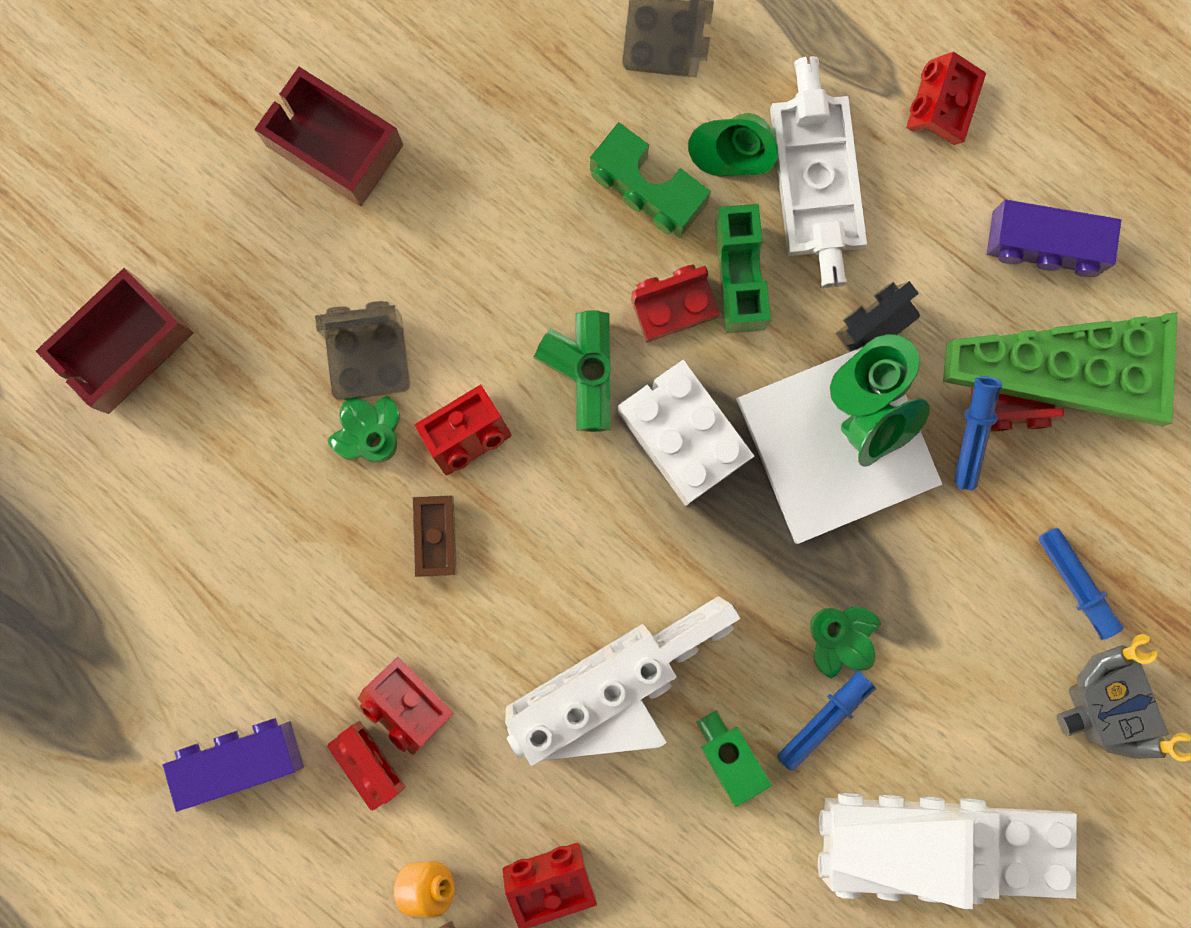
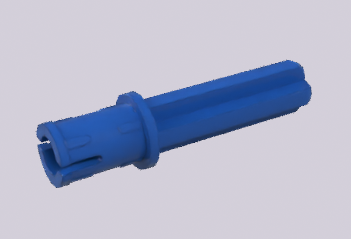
(979, 421)
(1080, 583)
(839, 707)

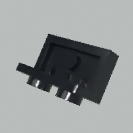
(887, 315)

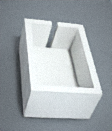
(684, 432)

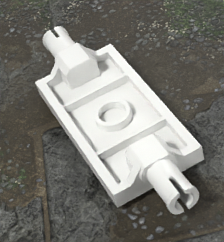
(818, 174)

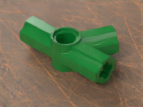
(571, 357)

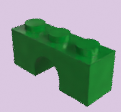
(670, 204)
(742, 286)

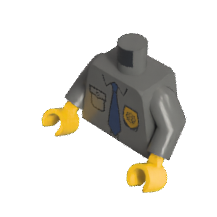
(1119, 707)

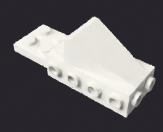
(599, 700)
(945, 850)

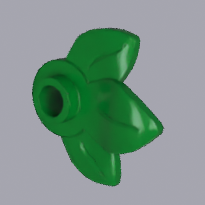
(362, 426)
(848, 642)

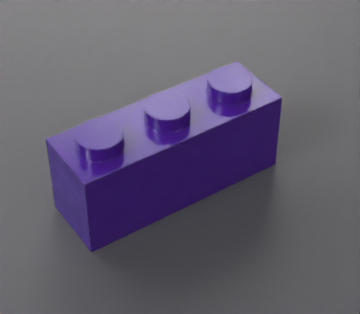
(1053, 238)
(232, 764)

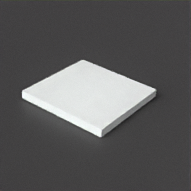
(815, 464)

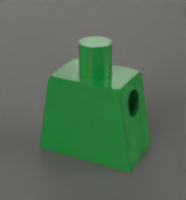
(744, 776)

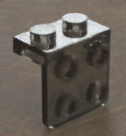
(667, 36)
(365, 350)

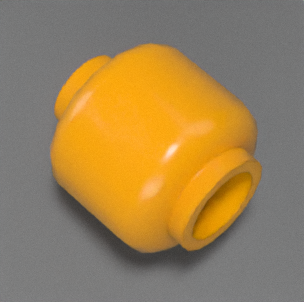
(424, 889)

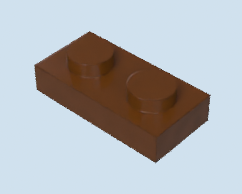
(434, 536)

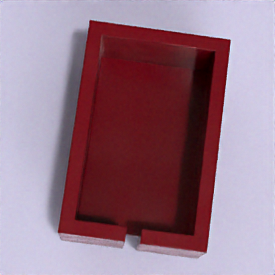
(330, 136)
(114, 342)

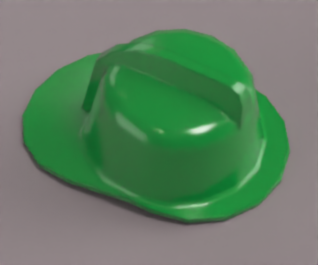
(734, 146)
(875, 376)
(885, 430)

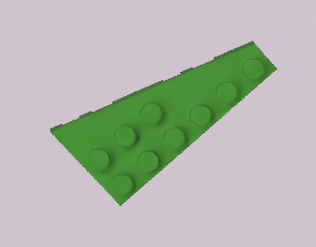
(1090, 367)

